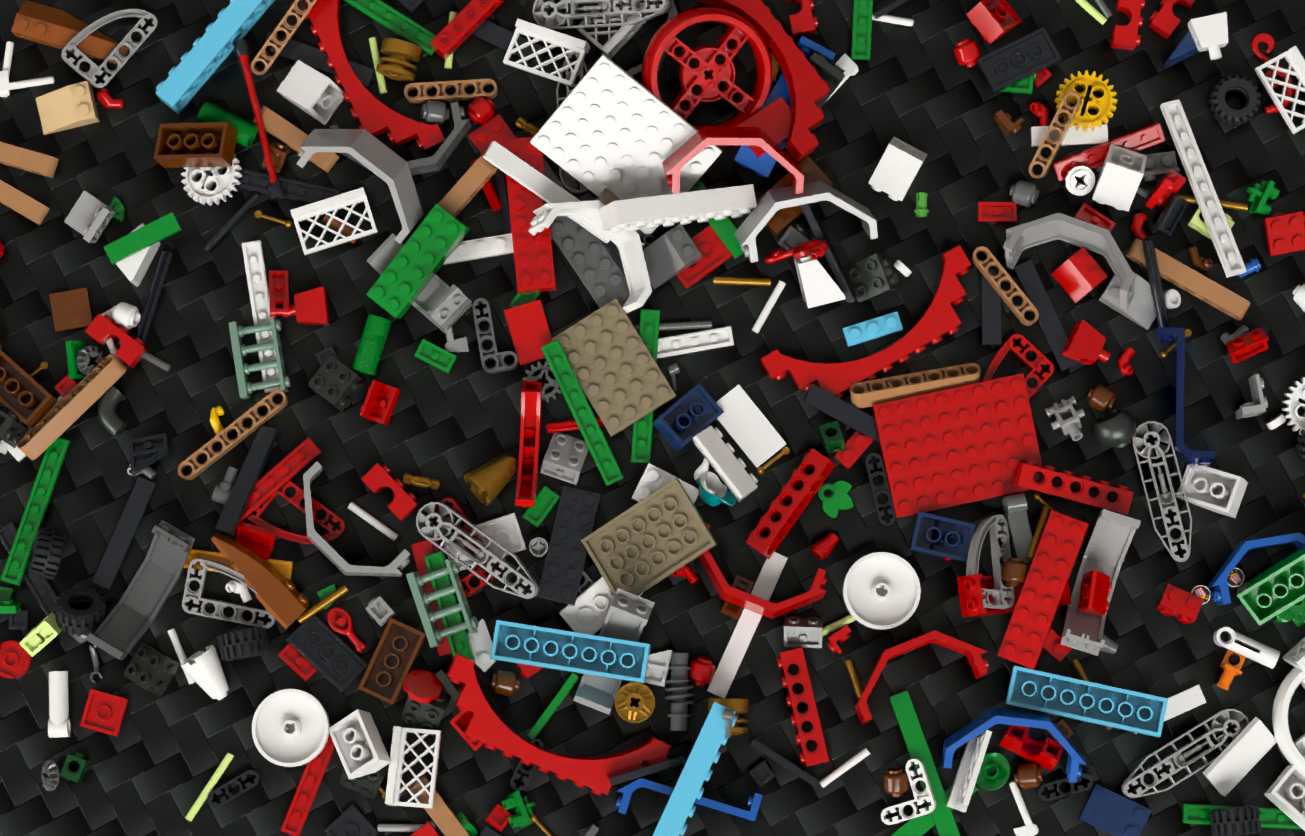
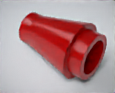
(823, 547)

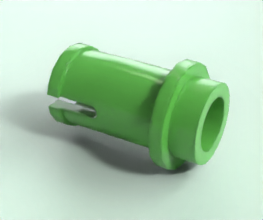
(921, 204)

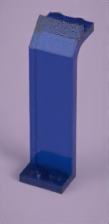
(1166, 336)

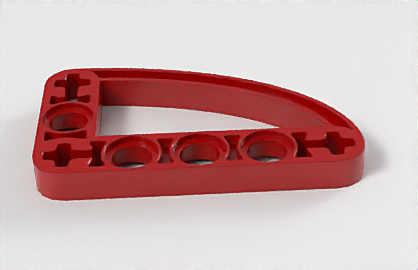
(1034, 365)
(296, 501)
(469, 529)

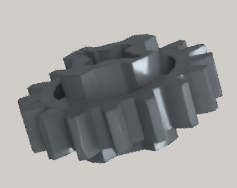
(552, 383)

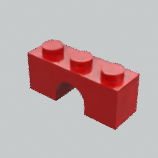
(1165, 21)
(803, 22)
(1127, 36)
(130, 350)
(379, 478)
(1043, 753)

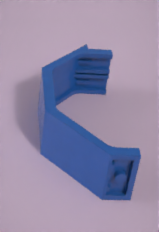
(1219, 582)
(1017, 718)

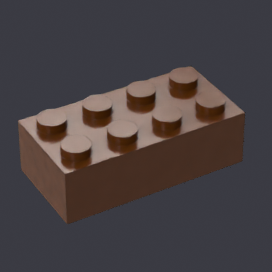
(196, 144)
(786, 216)
(22, 392)
(392, 661)

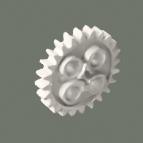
(224, 182)
(1293, 405)

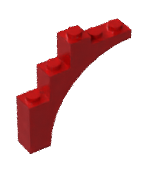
(529, 444)

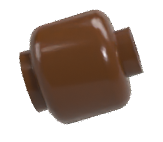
(1102, 398)
(1014, 571)
(505, 682)
(1029, 775)
(895, 781)

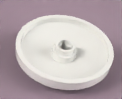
(881, 590)
(290, 727)

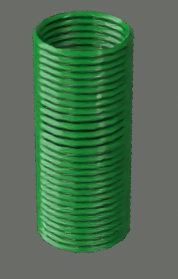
(212, 113)
(371, 348)

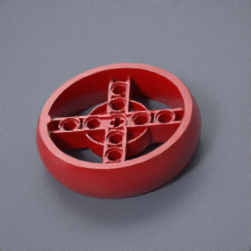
(739, 31)

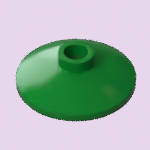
(991, 763)

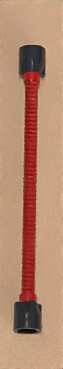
(275, 187)

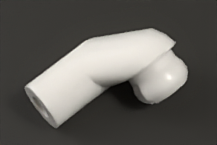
(239, 588)

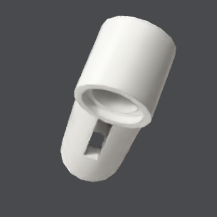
(1265, 655)
(59, 720)

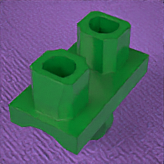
(1259, 196)
(521, 807)

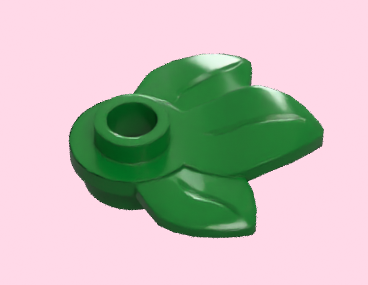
(838, 500)
(1294, 613)

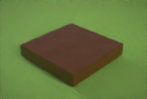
(71, 309)

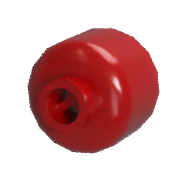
(967, 52)
(480, 110)
(701, 671)

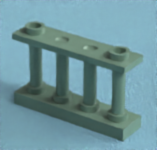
(240, 351)
(423, 600)

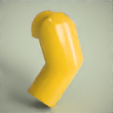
(214, 419)

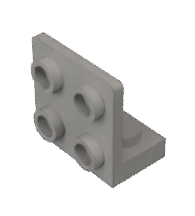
(89, 217)
(1258, 402)
(564, 458)

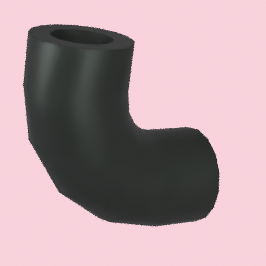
(107, 411)

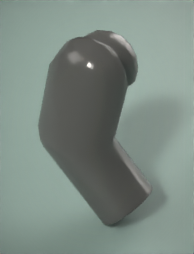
(149, 472)

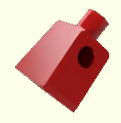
(310, 307)
(1085, 344)

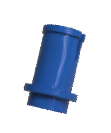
(1251, 266)

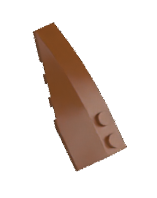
(58, 28)
(273, 589)

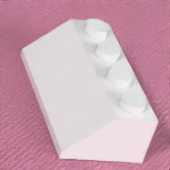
(725, 463)

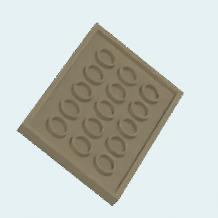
(615, 367)
(649, 540)

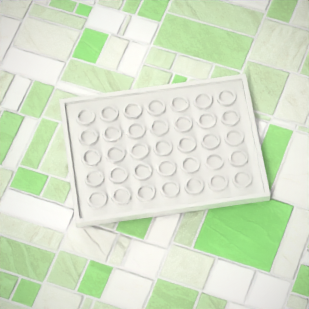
(618, 136)

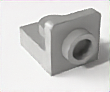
(380, 610)

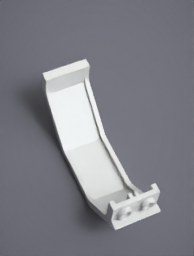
(626, 241)

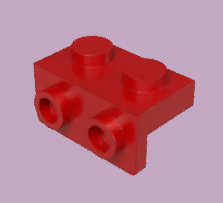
(1247, 345)
(379, 402)
(256, 539)
(1180, 604)

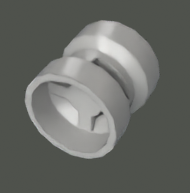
(538, 547)

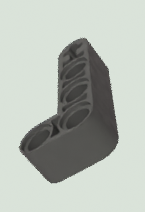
(489, 335)
(1018, 524)

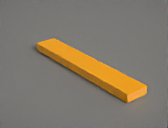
(283, 567)

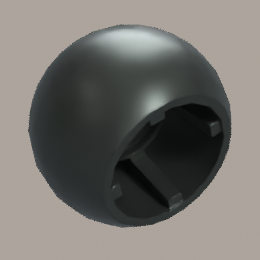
(1115, 428)

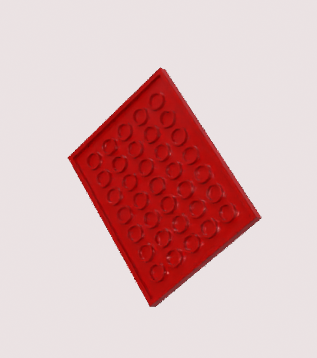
(957, 444)

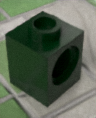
(834, 443)
(67, 771)

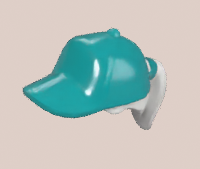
(711, 488)

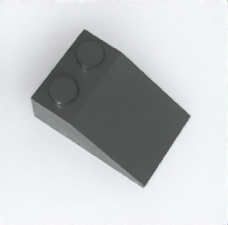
(670, 255)

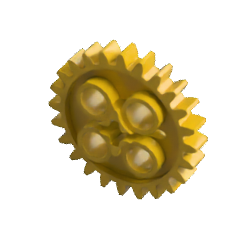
(1102, 105)

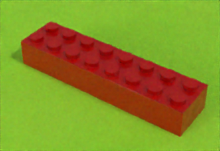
(531, 253)
(1043, 589)

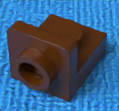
(1005, 122)
(279, 153)

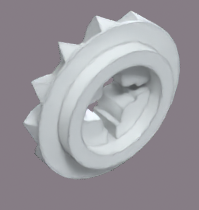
(1088, 178)

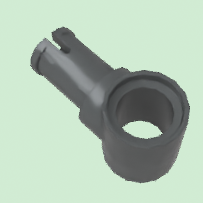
(223, 490)

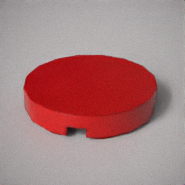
(13, 659)
(422, 686)

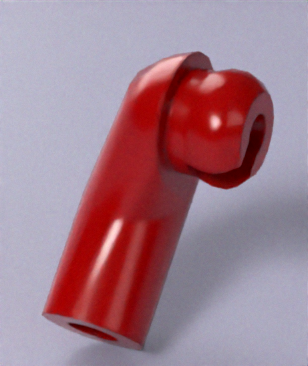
(104, 97)
(1040, 111)
(1137, 224)
(1124, 361)
(686, 572)

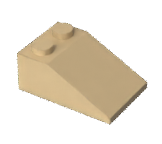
(67, 108)

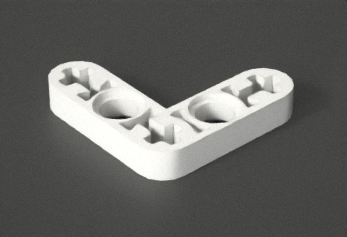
(918, 795)

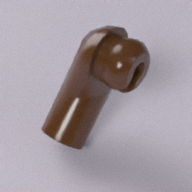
(1197, 261)

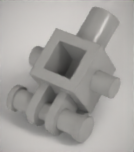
(1067, 418)

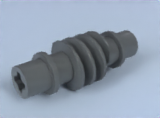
(679, 691)

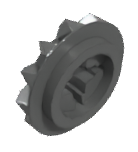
(83, 358)
(50, 775)

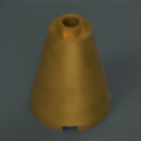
(491, 478)

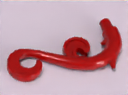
(1268, 39)
(820, 248)

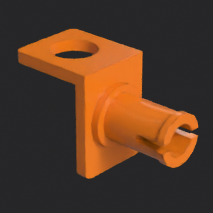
(1230, 670)

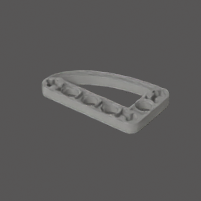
(114, 55)
(972, 568)
(219, 605)

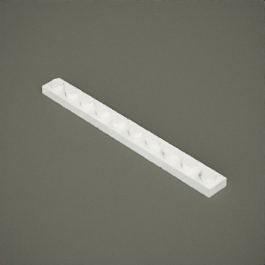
(1203, 188)

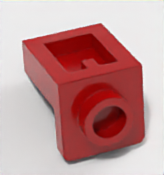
(841, 635)

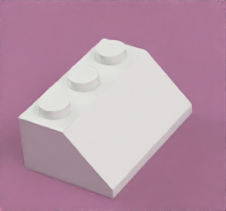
(359, 744)

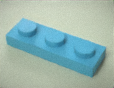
(872, 329)

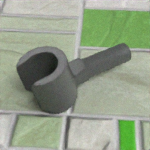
(673, 369)
(728, 715)

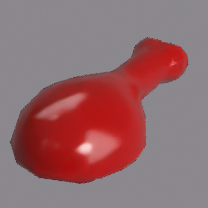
(341, 623)

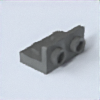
(1159, 165)
(796, 235)
(803, 632)

